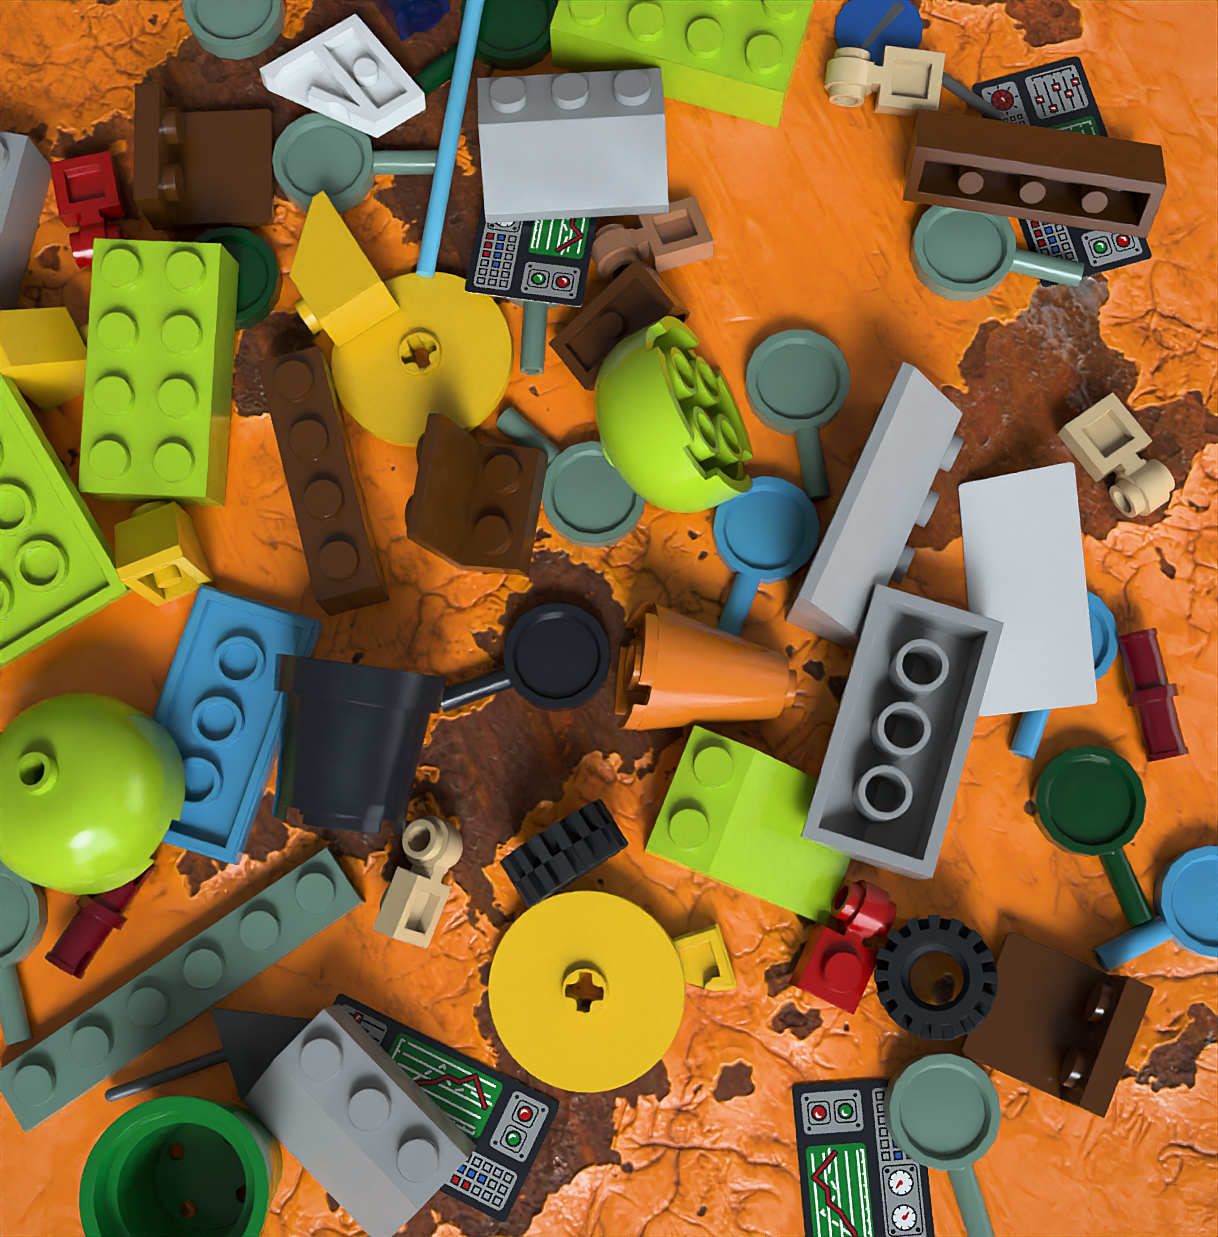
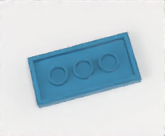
(227, 714)

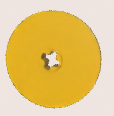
(466, 350)
(545, 1022)

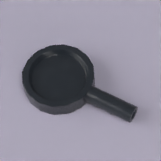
(551, 657)

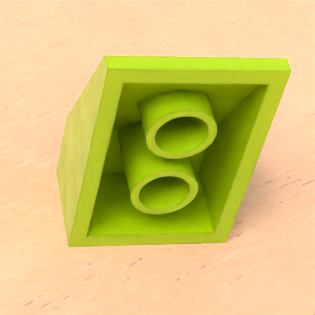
(741, 825)

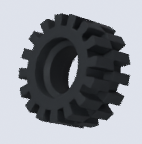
(563, 852)
(948, 937)

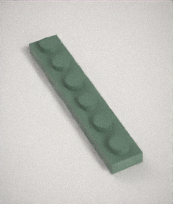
(178, 989)

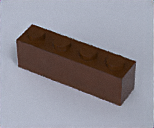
(1034, 173)
(323, 481)

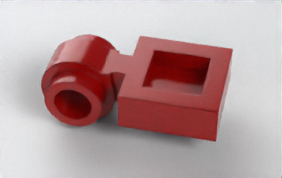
(86, 197)
(836, 963)

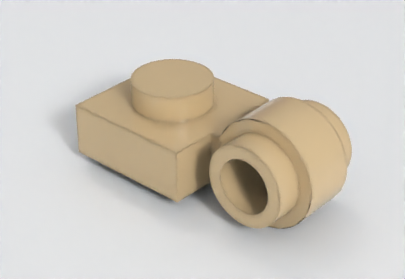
(902, 81)
(1108, 441)
(417, 896)

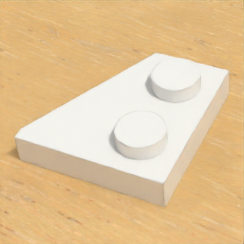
(347, 79)

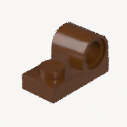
(622, 308)

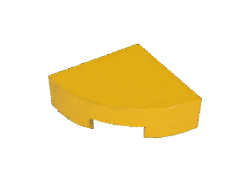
(705, 959)

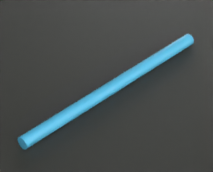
(449, 139)

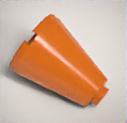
(695, 674)

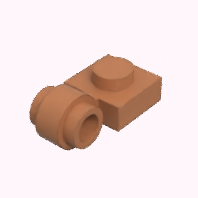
(666, 238)

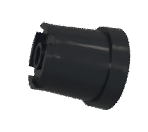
(350, 741)

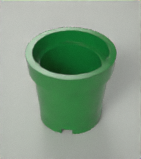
(140, 1188)

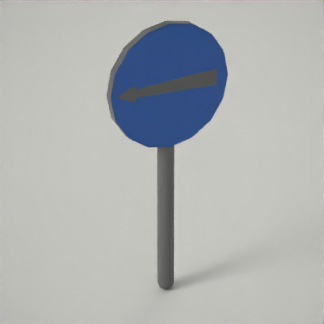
(898, 24)

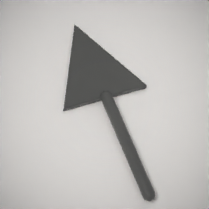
(248, 1043)

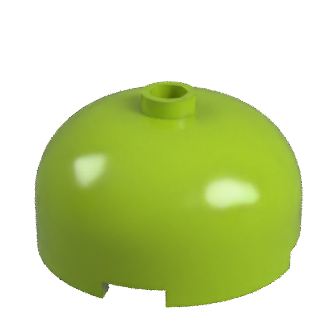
(655, 424)
(86, 792)

